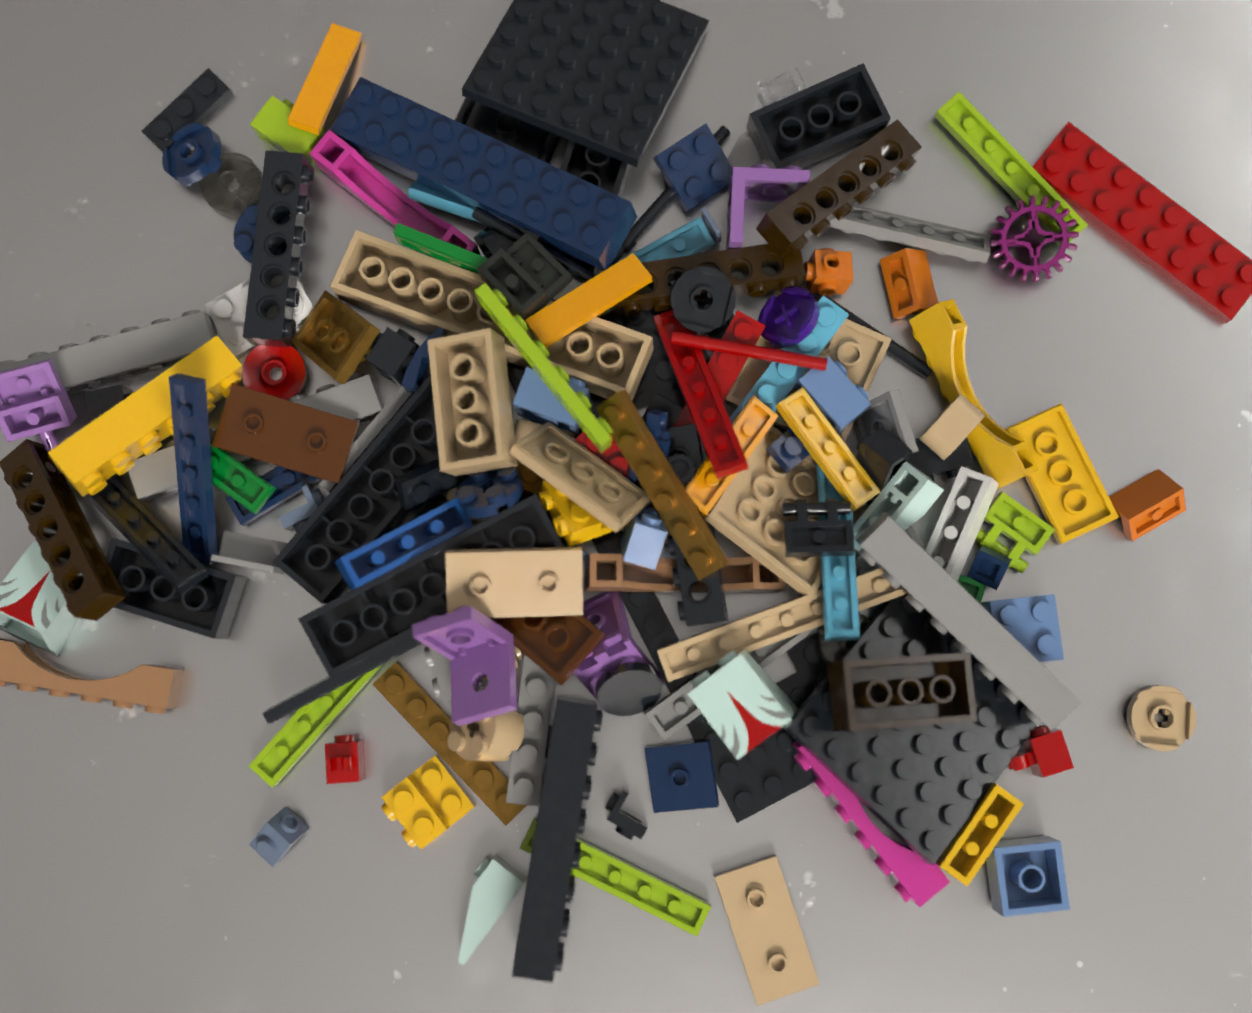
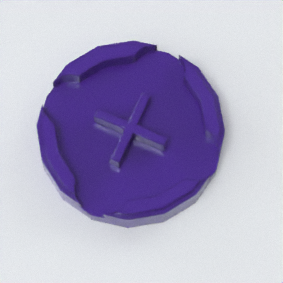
(789, 317)

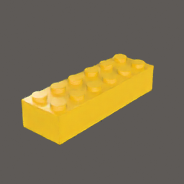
(141, 420)

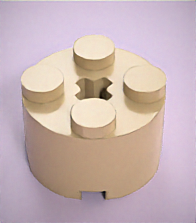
(488, 738)

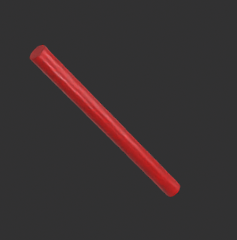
(749, 350)

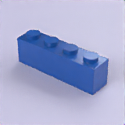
(403, 544)

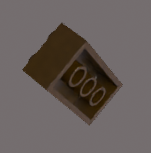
(901, 691)

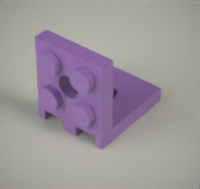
(758, 184)
(616, 646)
(475, 651)

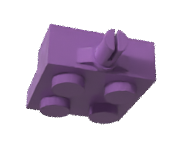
(34, 402)

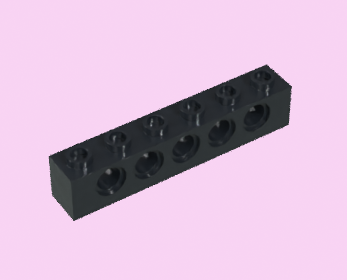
(278, 171)
(713, 607)

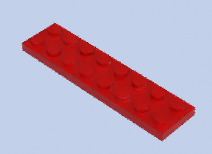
(1147, 222)

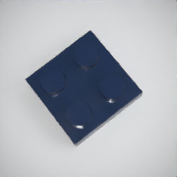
(695, 167)

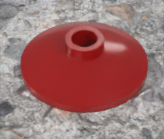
(264, 361)

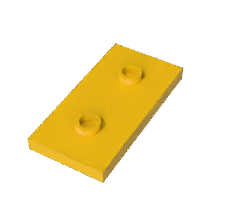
(1066, 479)

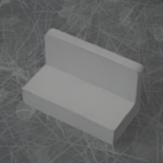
(249, 552)

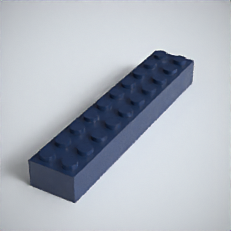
(485, 174)

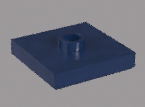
(681, 776)

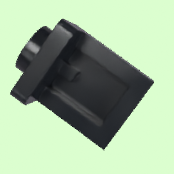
(626, 823)

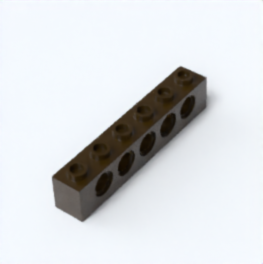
(838, 189)
(745, 260)
(61, 532)

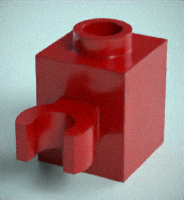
(1044, 753)
(345, 760)

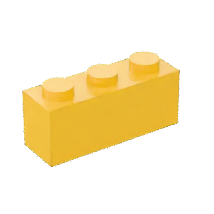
(979, 834)

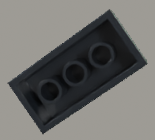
(819, 120)
(202, 609)

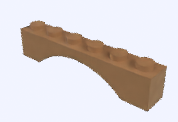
(613, 574)
(146, 685)

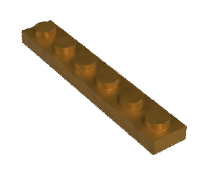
(662, 485)
(434, 727)

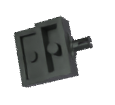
(525, 276)

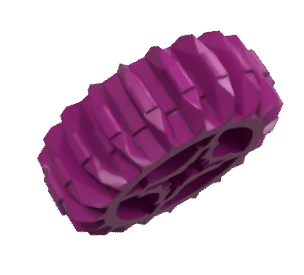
(1032, 211)

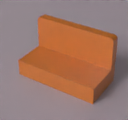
(908, 282)
(1148, 503)

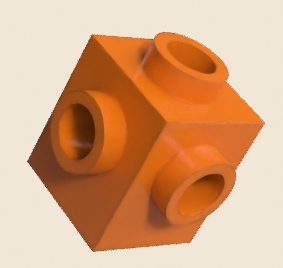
(829, 272)

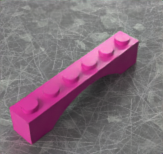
(378, 193)
(913, 876)

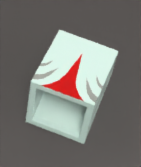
(34, 605)
(741, 702)

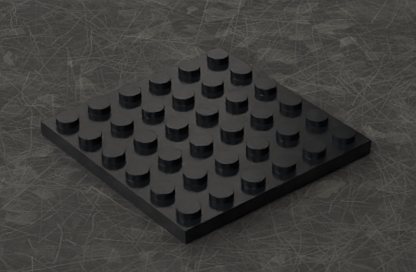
(588, 69)
(922, 776)

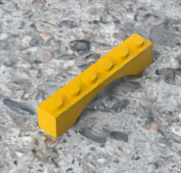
(943, 338)

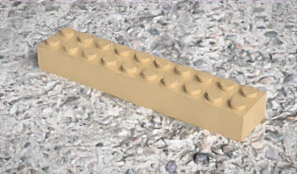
(443, 296)

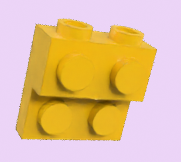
(569, 518)
(427, 803)

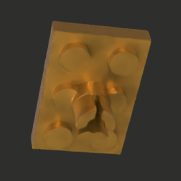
(335, 337)

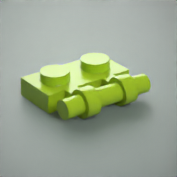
(1018, 525)

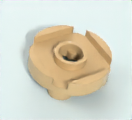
(1145, 729)

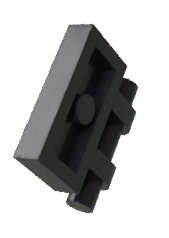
(821, 537)

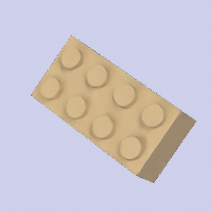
(472, 402)

